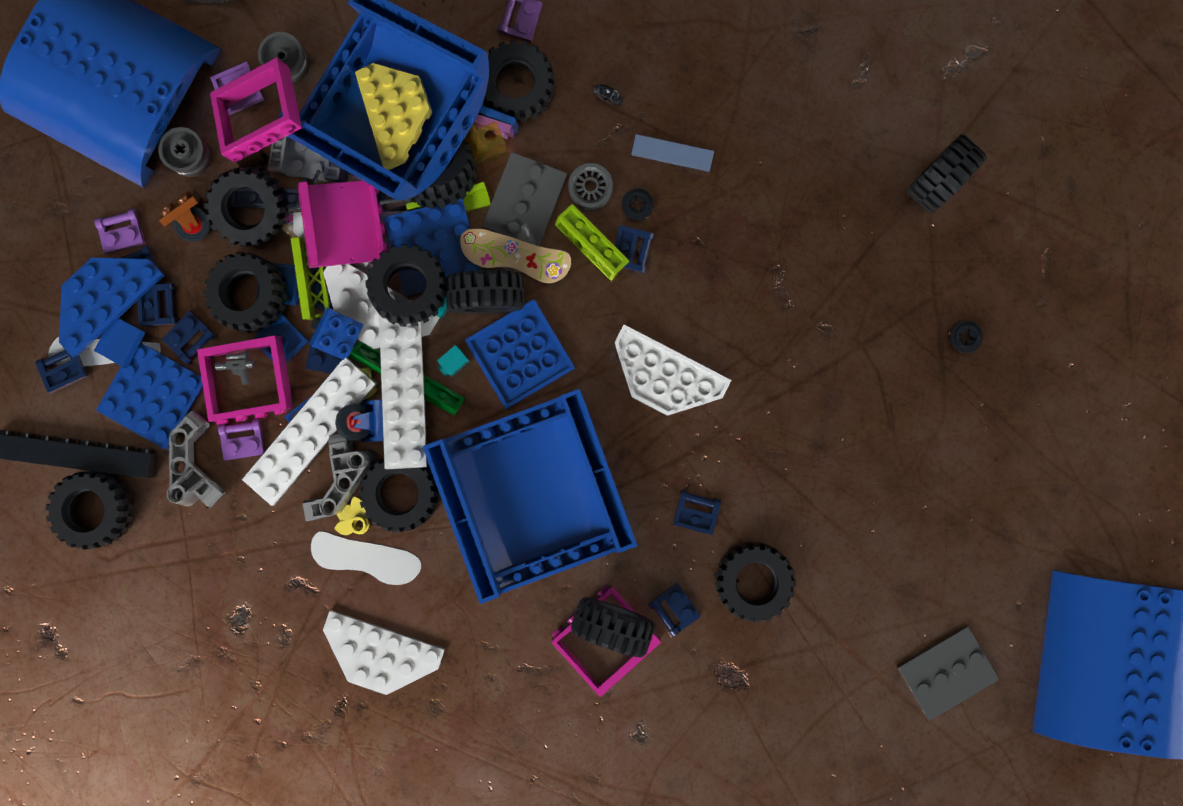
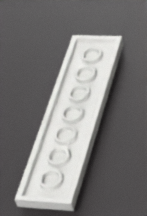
(402, 395)
(307, 432)

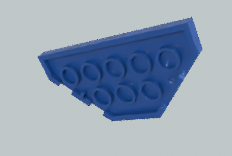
(99, 296)

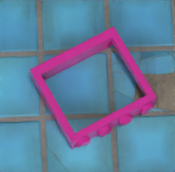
(244, 86)
(281, 375)
(602, 687)

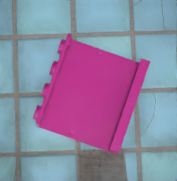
(341, 223)

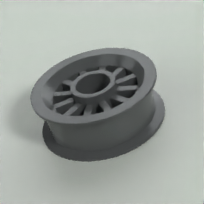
(583, 170)

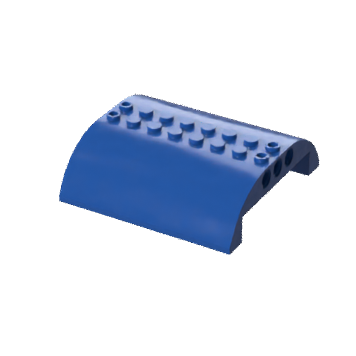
(390, 36)
(102, 78)
(529, 495)
(1112, 666)

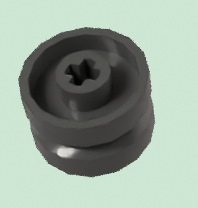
(288, 50)
(185, 152)

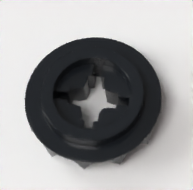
(607, 94)
(642, 196)
(974, 332)

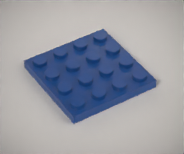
(433, 230)
(519, 354)
(151, 395)

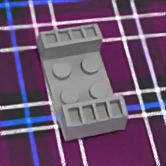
(298, 161)

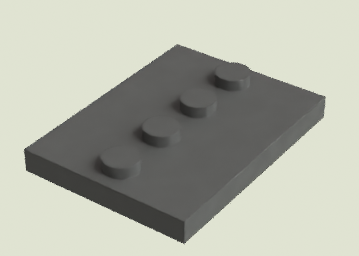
(524, 196)
(947, 673)

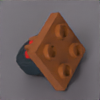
(187, 218)

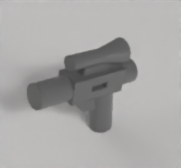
(238, 365)

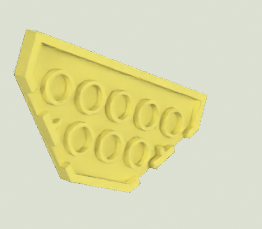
(395, 109)

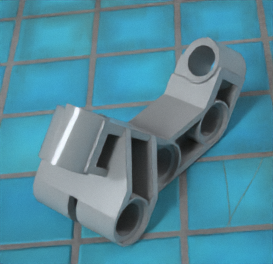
(344, 464)
(191, 480)

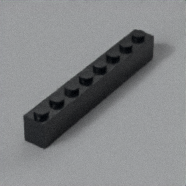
(77, 455)

